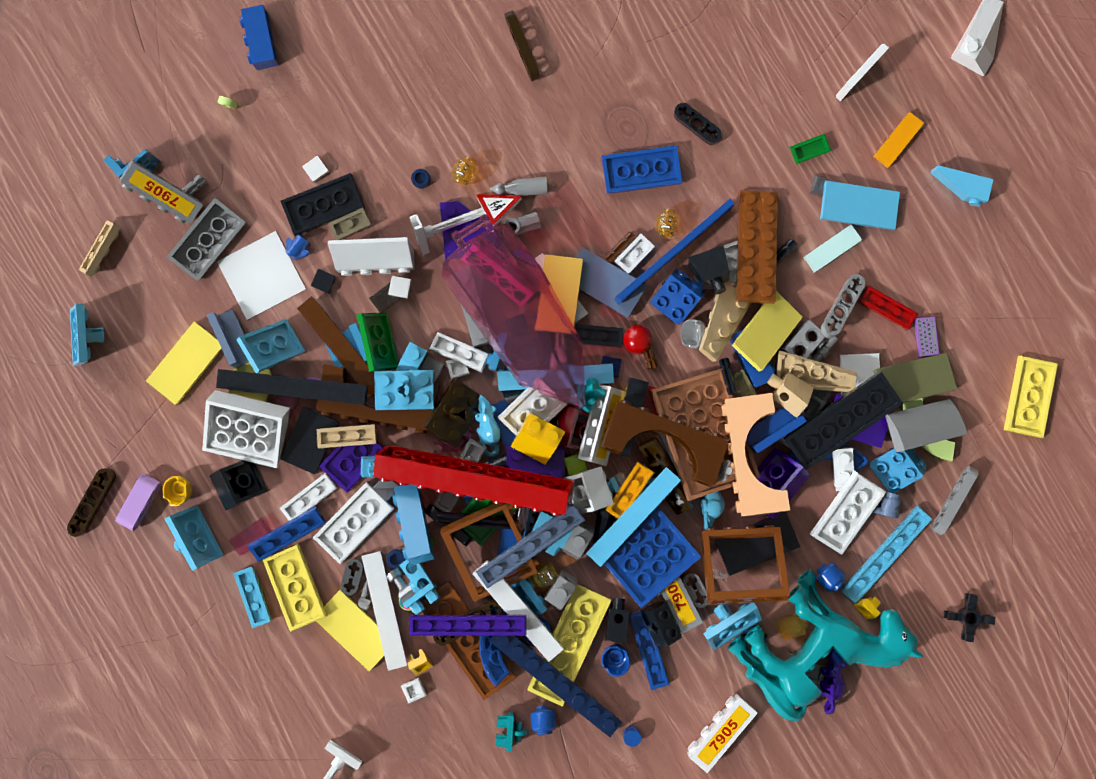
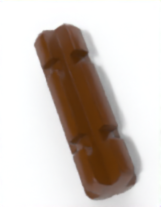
(620, 247)
(649, 356)

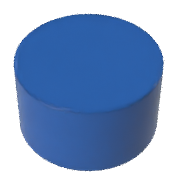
(632, 736)

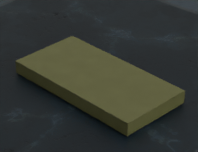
(920, 377)

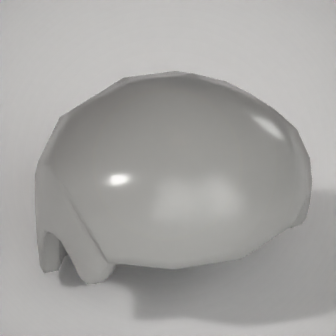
(692, 333)

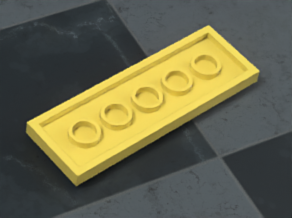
(575, 633)

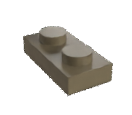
(350, 224)

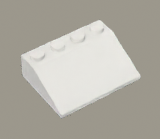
(372, 255)
(244, 428)

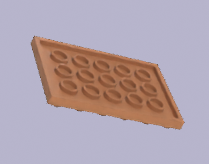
(699, 405)

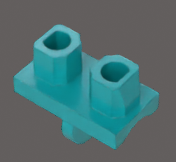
(592, 393)
(506, 740)

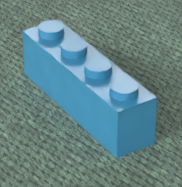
(413, 524)

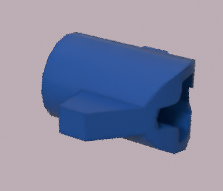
(297, 248)

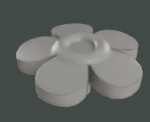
(725, 470)

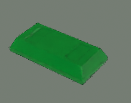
(810, 149)

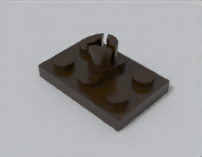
(453, 413)

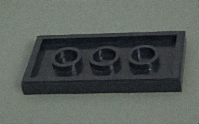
(322, 204)
(748, 552)

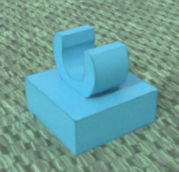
(367, 466)

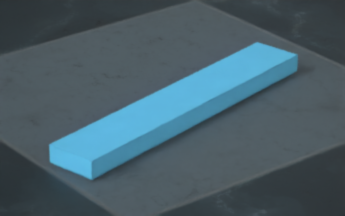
(602, 373)
(633, 516)
(886, 554)

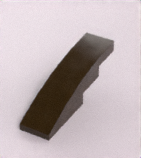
(658, 461)

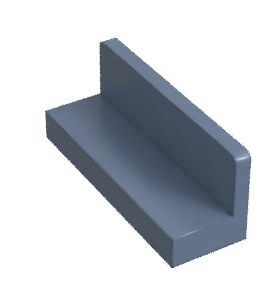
(228, 330)

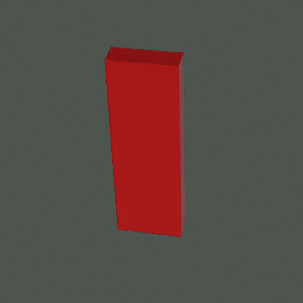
(887, 307)

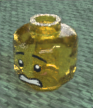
(464, 171)
(667, 223)
(545, 577)

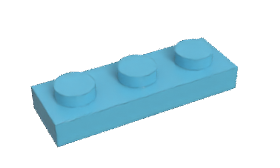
(252, 596)

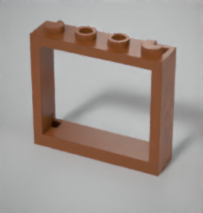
(513, 577)
(744, 596)

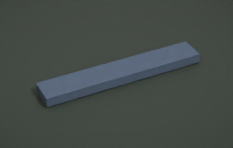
(529, 546)

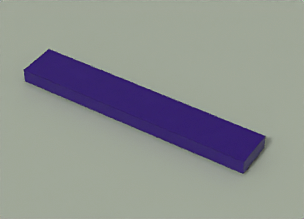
(468, 625)

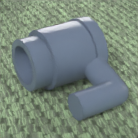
(890, 506)

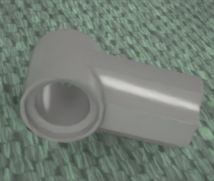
(525, 223)

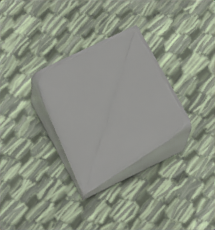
(385, 489)

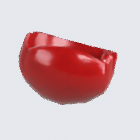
(637, 339)

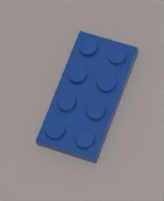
(641, 169)

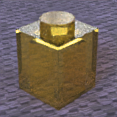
(790, 626)

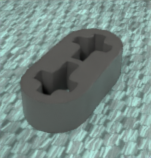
(348, 575)

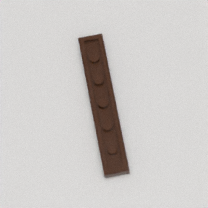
(338, 343)

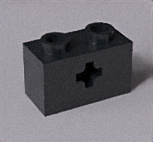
(661, 624)

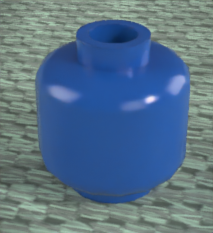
(830, 577)
(543, 720)

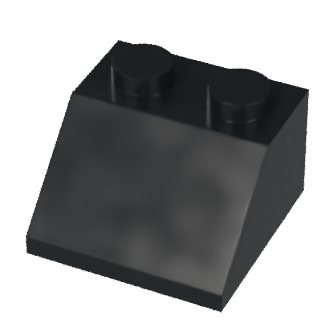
(238, 483)

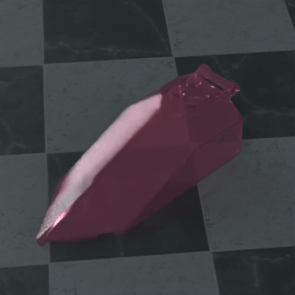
(517, 310)

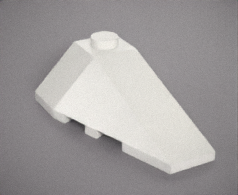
(979, 41)

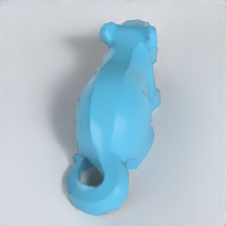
(488, 431)
(712, 507)

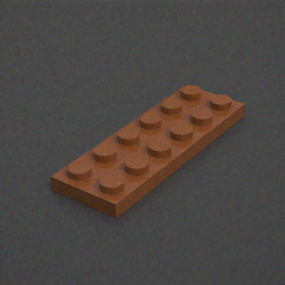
(756, 247)
(466, 648)

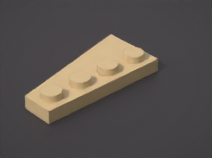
(722, 322)
(818, 374)

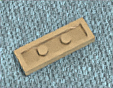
(99, 249)
(346, 436)

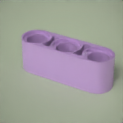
(138, 502)

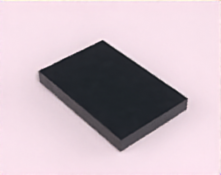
(302, 445)

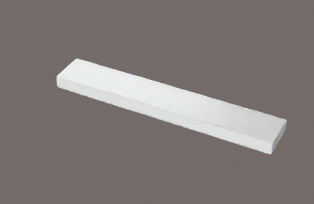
(514, 605)
(384, 611)

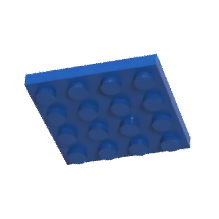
(651, 558)

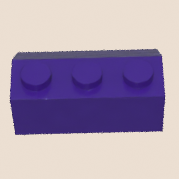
(782, 473)

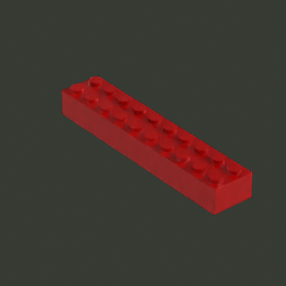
(474, 479)

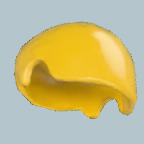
(177, 490)

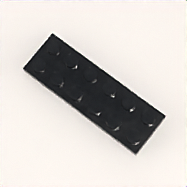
(843, 420)

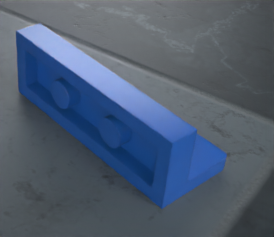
(772, 429)

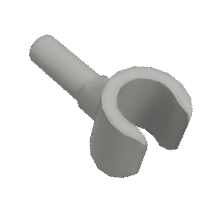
(363, 602)

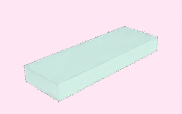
(832, 248)

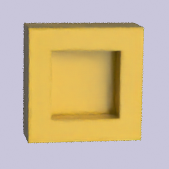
(868, 607)
(419, 664)

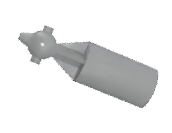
(523, 186)

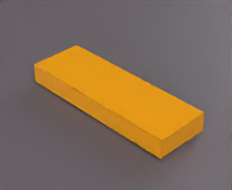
(898, 139)
(630, 489)

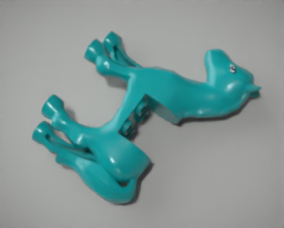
(786, 682)

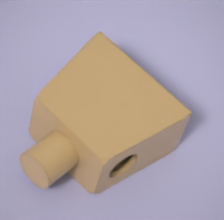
(791, 392)

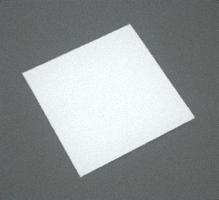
(261, 275)

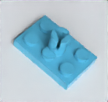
(81, 335)
(270, 345)
(404, 390)
(194, 537)
(731, 623)

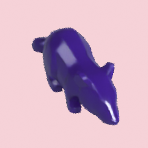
(834, 684)

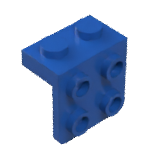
(678, 296)

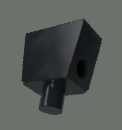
(711, 269)
(617, 631)

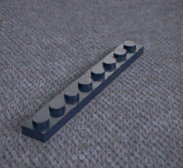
(557, 683)

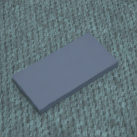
(605, 282)

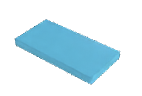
(859, 205)

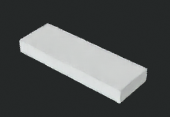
(459, 352)
(309, 497)

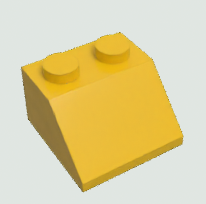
(537, 438)

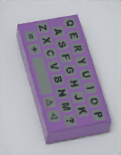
(926, 336)

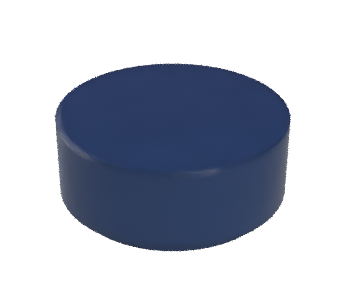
(420, 178)
(395, 558)

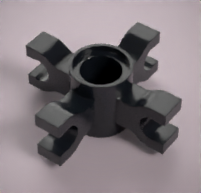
(977, 618)

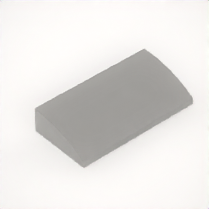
(206, 239)
(925, 425)

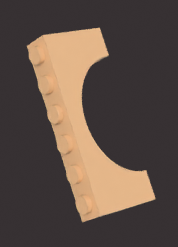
(752, 494)

